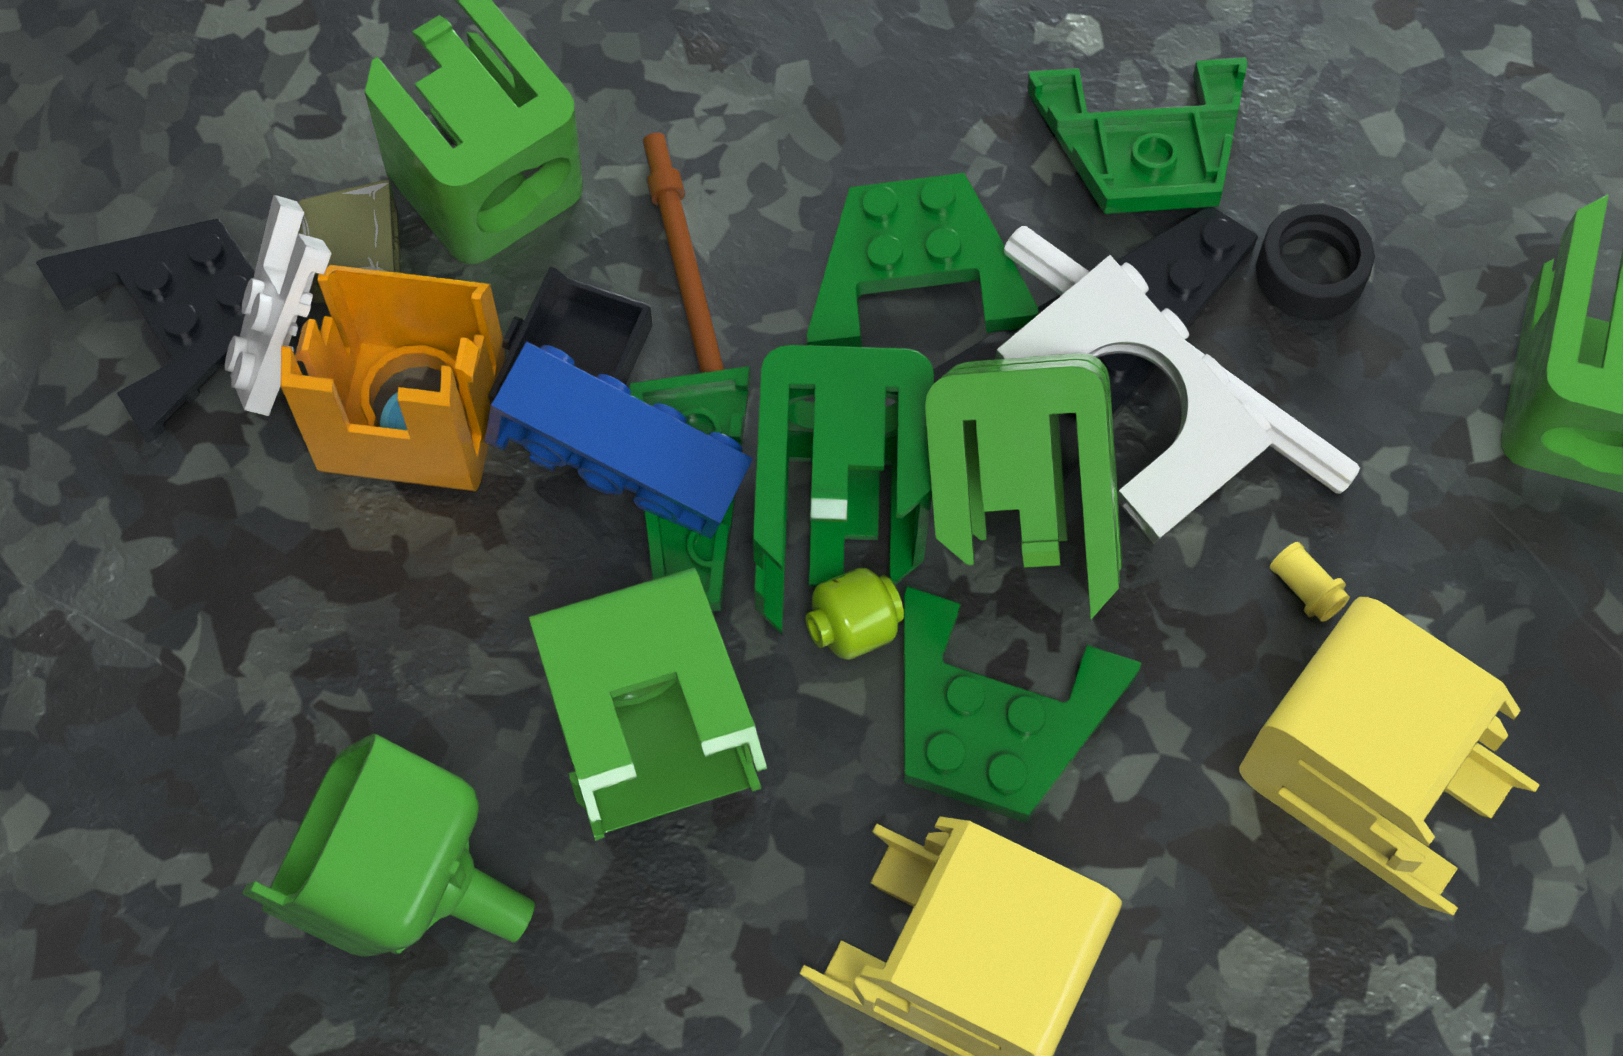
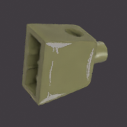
(357, 228)

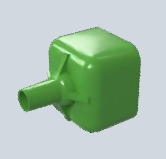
(387, 857)

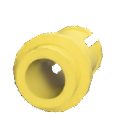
(1310, 582)

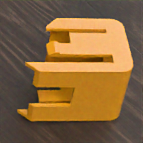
(376, 330)

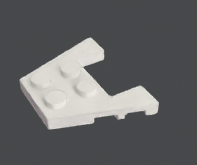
(273, 304)

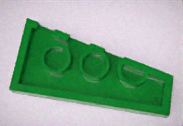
(710, 404)

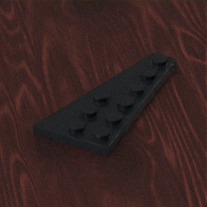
(1182, 274)

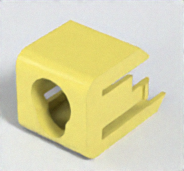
(1384, 730)
(988, 950)

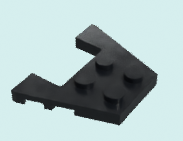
(187, 289)

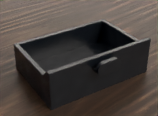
(585, 322)

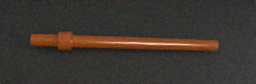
(667, 192)

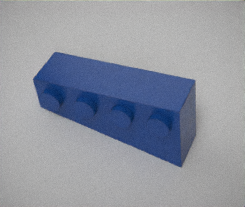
(616, 440)

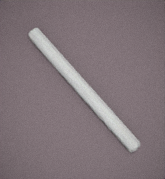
(1289, 435)

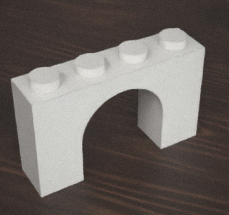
(1216, 432)

